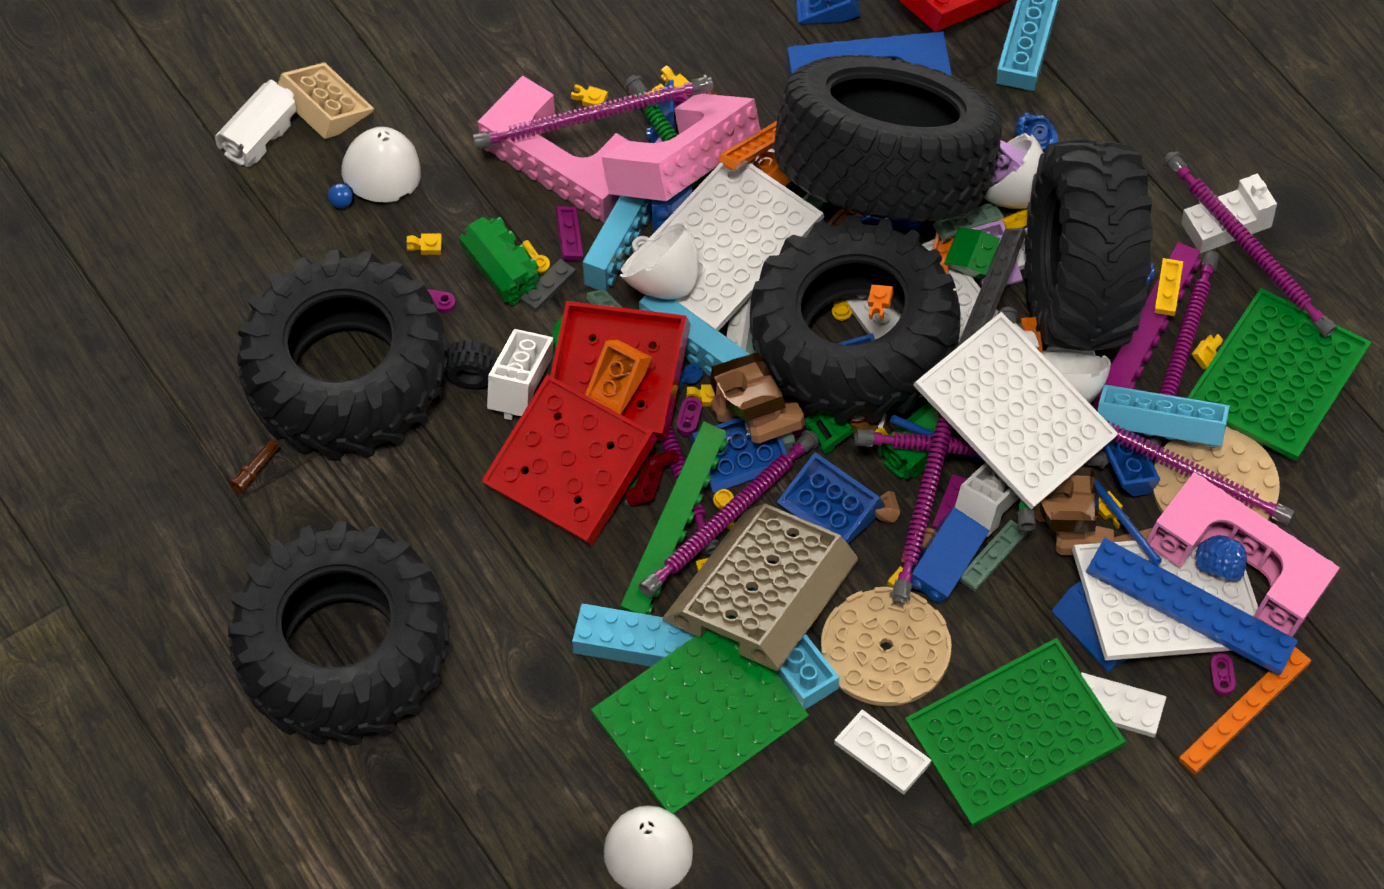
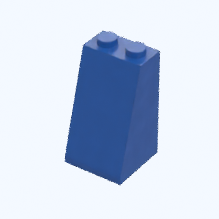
(947, 555)

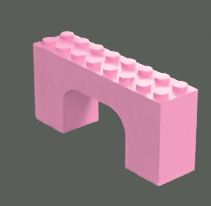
(663, 169)
(571, 177)
(1293, 570)

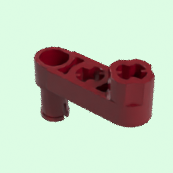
(650, 477)

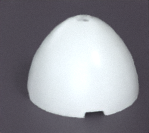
(381, 165)
(1016, 187)
(665, 266)
(1081, 369)
(650, 859)

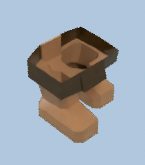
(749, 392)
(1073, 512)

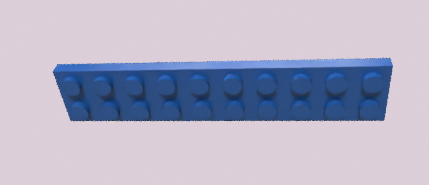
(1192, 606)

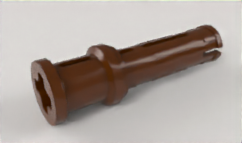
(249, 473)

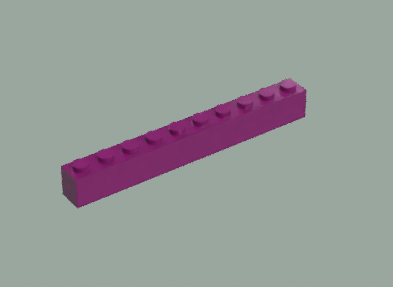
(1131, 357)

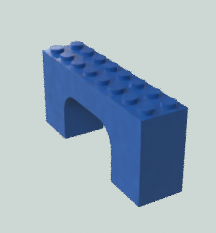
(924, 49)

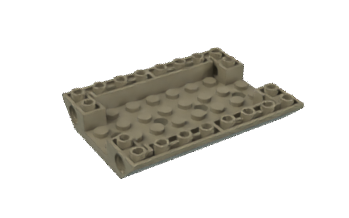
(787, 593)

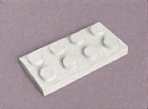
(1128, 706)
(882, 752)

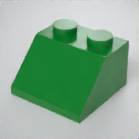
(972, 252)

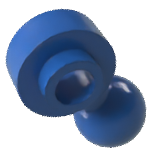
(690, 374)

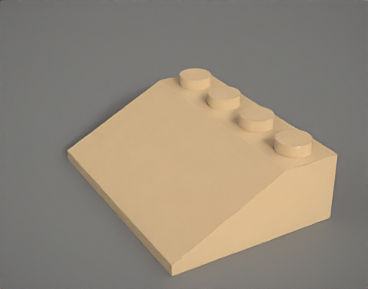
(325, 99)

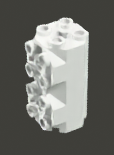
(257, 122)

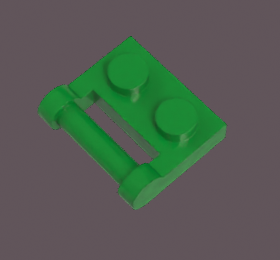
(838, 431)

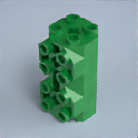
(499, 260)
(911, 463)

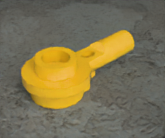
(542, 261)
(841, 310)
(720, 500)

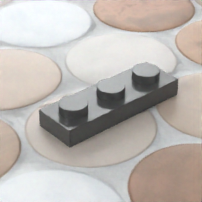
(548, 285)

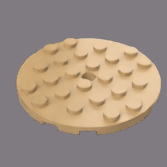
(1238, 460)
(892, 676)

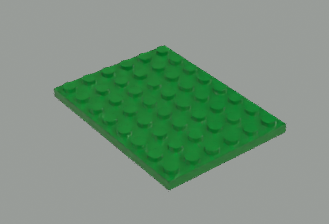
(1279, 374)
(697, 717)
(1015, 732)

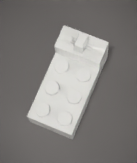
(1249, 204)
(518, 372)
(985, 497)

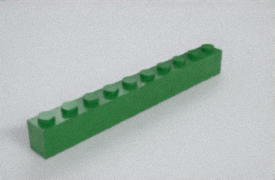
(676, 514)

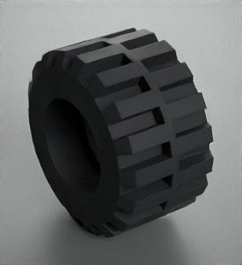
(470, 363)

